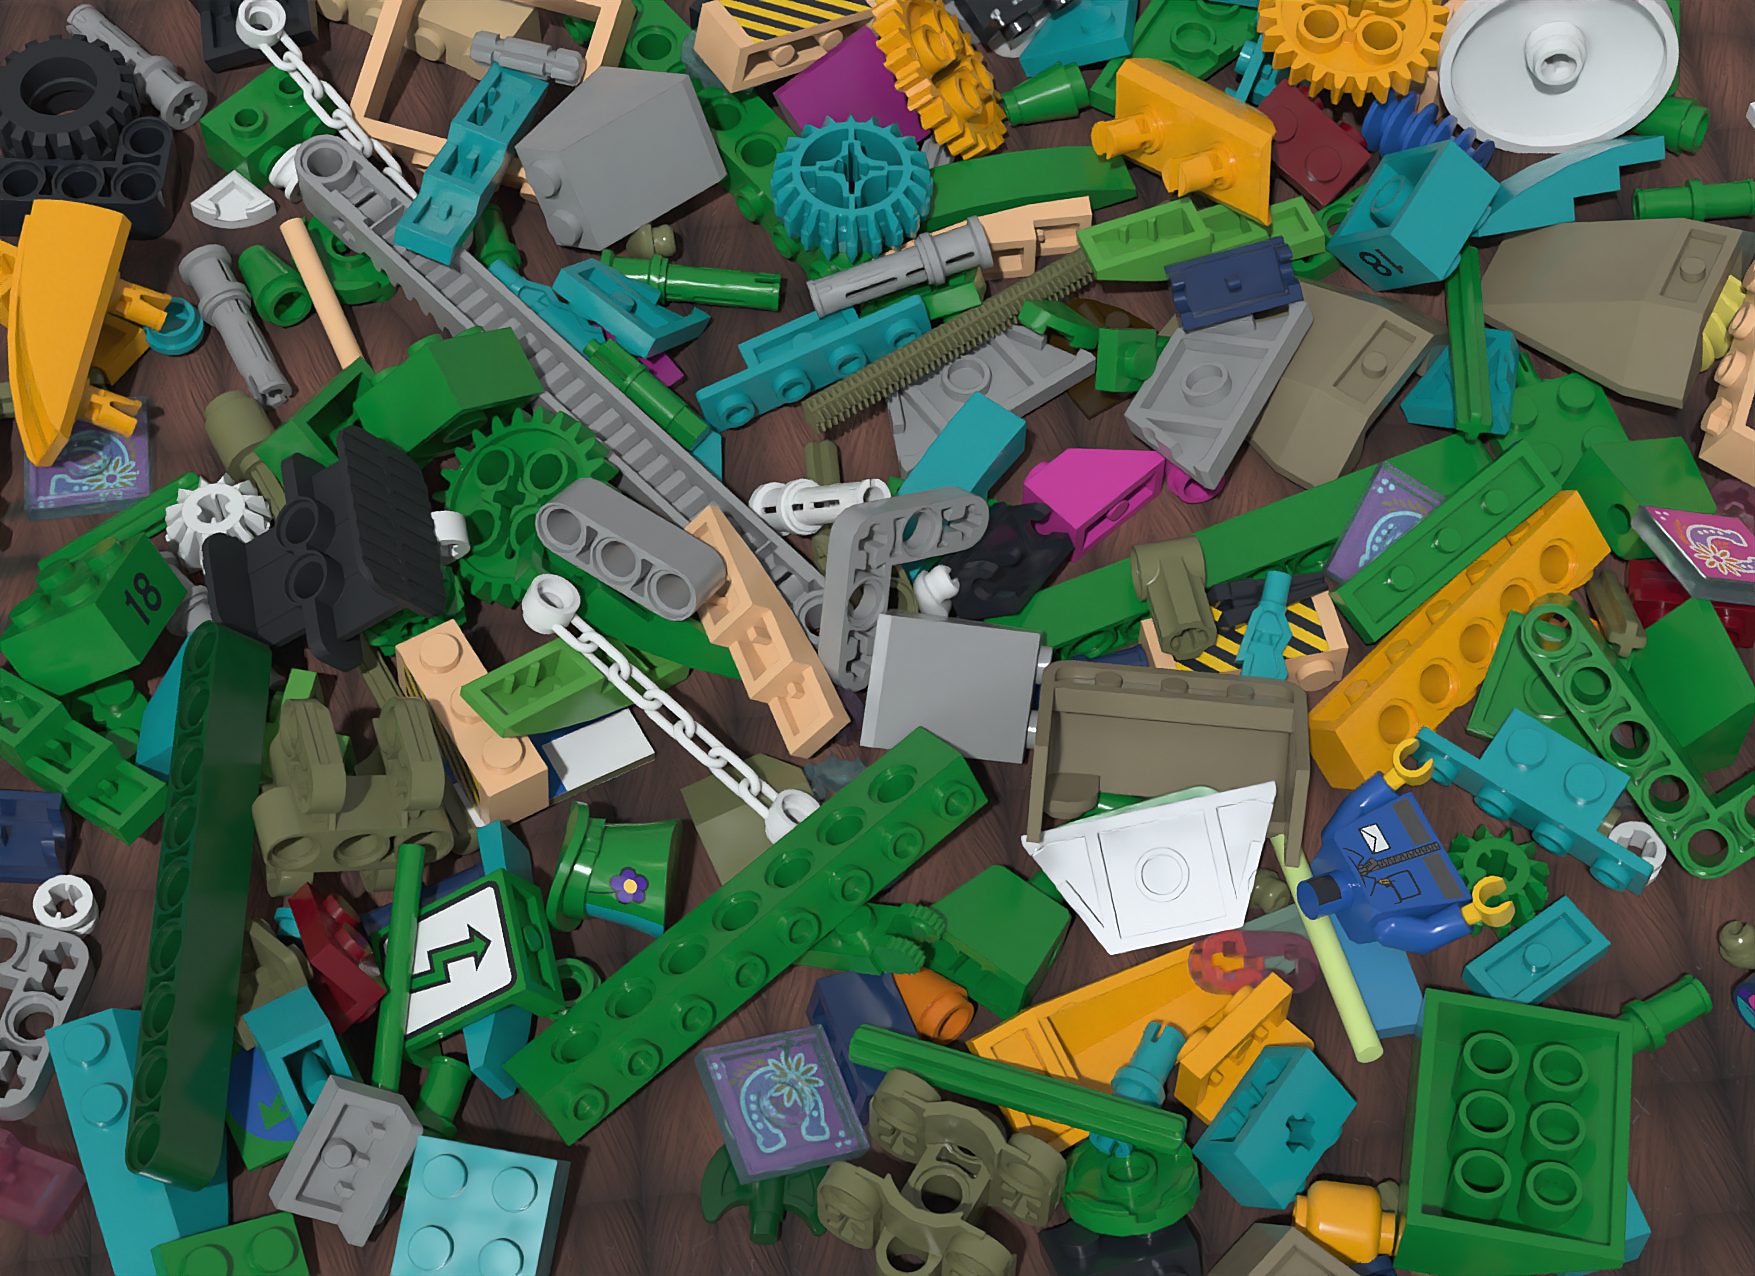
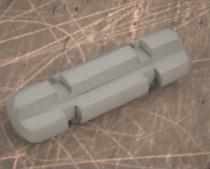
(528, 57)

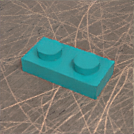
(1538, 956)

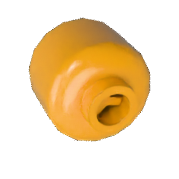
(1345, 1221)

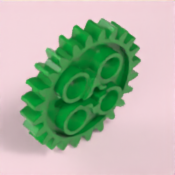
(532, 457)

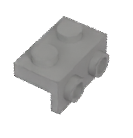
(348, 1158)

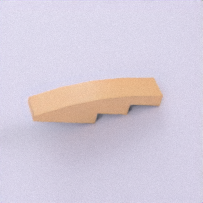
(1025, 233)
(767, 642)

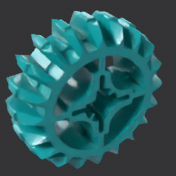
(814, 193)

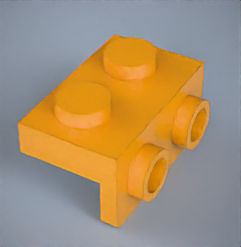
(1218, 1060)

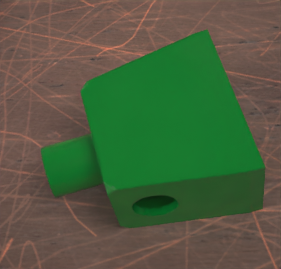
(1635, 473)
(999, 937)

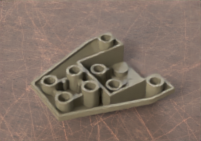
(1617, 297)
(1338, 379)

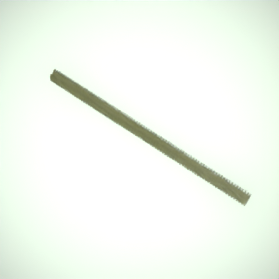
(955, 336)

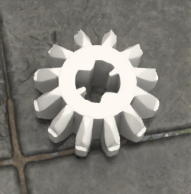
(214, 509)

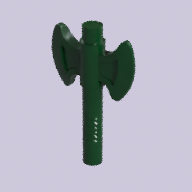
(765, 1198)

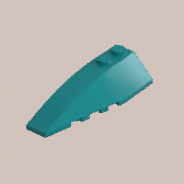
(135, 1213)

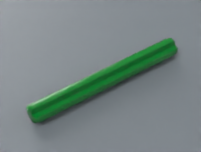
(1468, 346)
(1020, 1089)

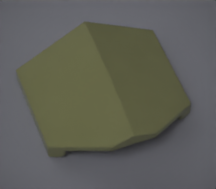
(727, 824)

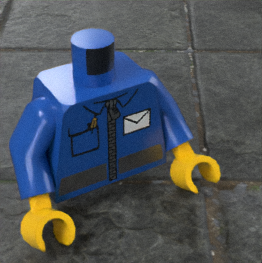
(1391, 873)

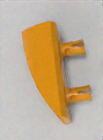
(1190, 136)
(57, 306)

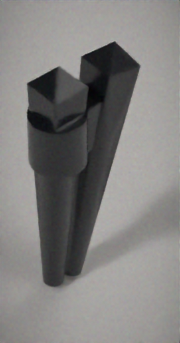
(1244, 595)

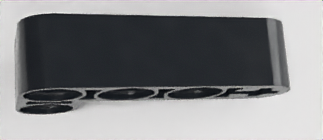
(139, 182)

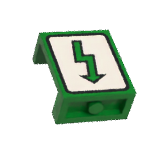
(475, 957)

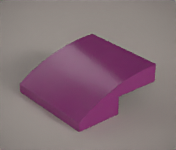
(845, 82)

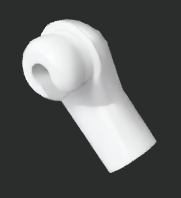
(935, 590)

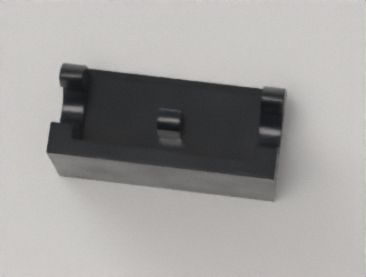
(1006, 562)

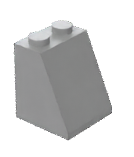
(619, 155)
(957, 681)

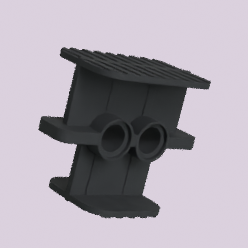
(338, 559)

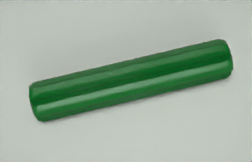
(143, 516)

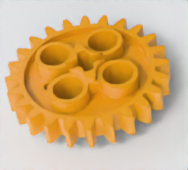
(1348, 34)
(957, 101)

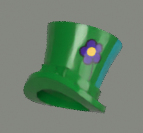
(615, 873)

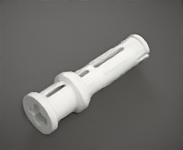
(814, 500)

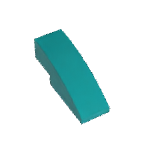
(968, 454)

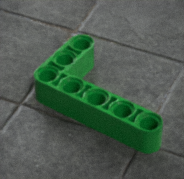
(1657, 757)

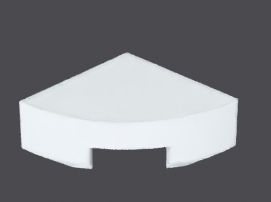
(233, 204)

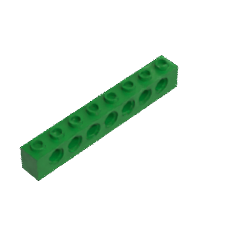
(740, 123)
(744, 934)

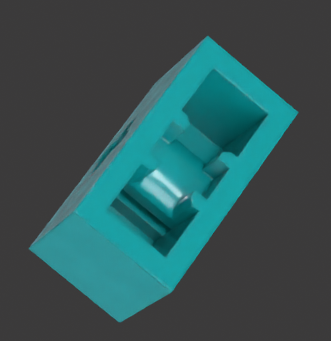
(1275, 1127)

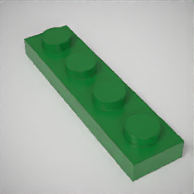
(1445, 541)

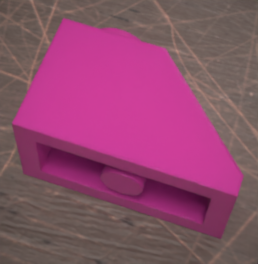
(1092, 492)

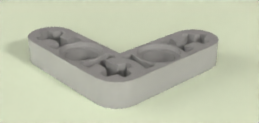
(862, 551)
(31, 984)

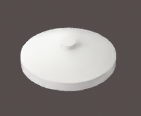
(1556, 69)

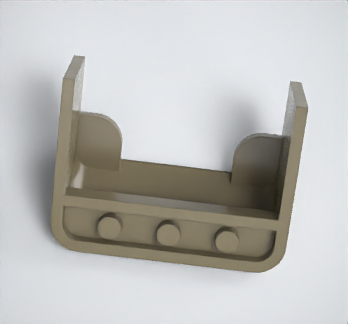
(1166, 732)

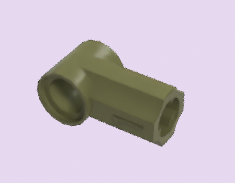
(1173, 583)

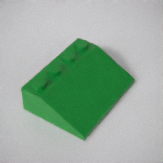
(1514, 1140)

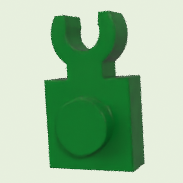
(1127, 357)

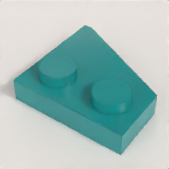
(1082, 34)
(626, 308)
(1432, 396)

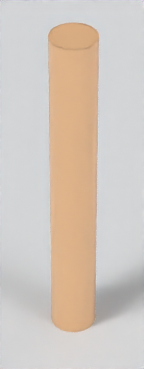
(321, 291)

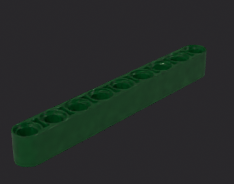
(199, 911)

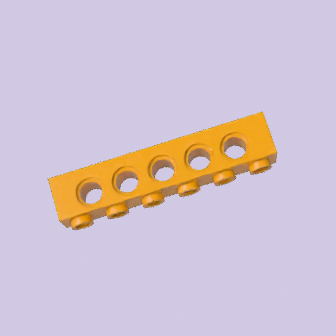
(1449, 641)

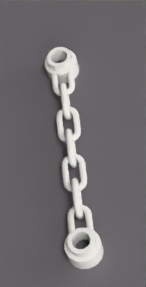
(273, 17)
(550, 608)

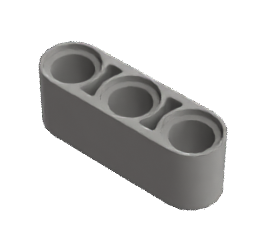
(630, 549)

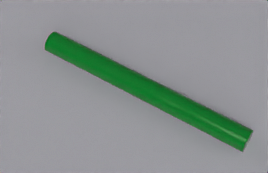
(398, 967)

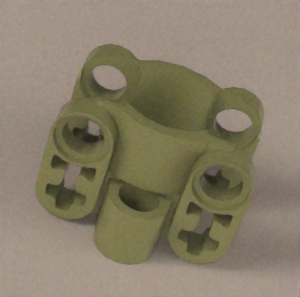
(337, 822)
(916, 1126)

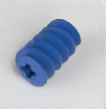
(1399, 127)

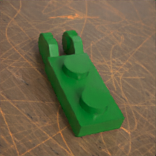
(877, 940)

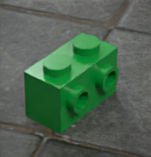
(261, 125)

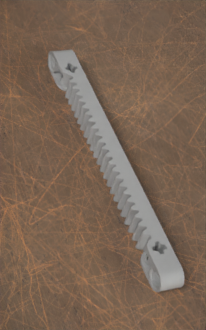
(652, 467)

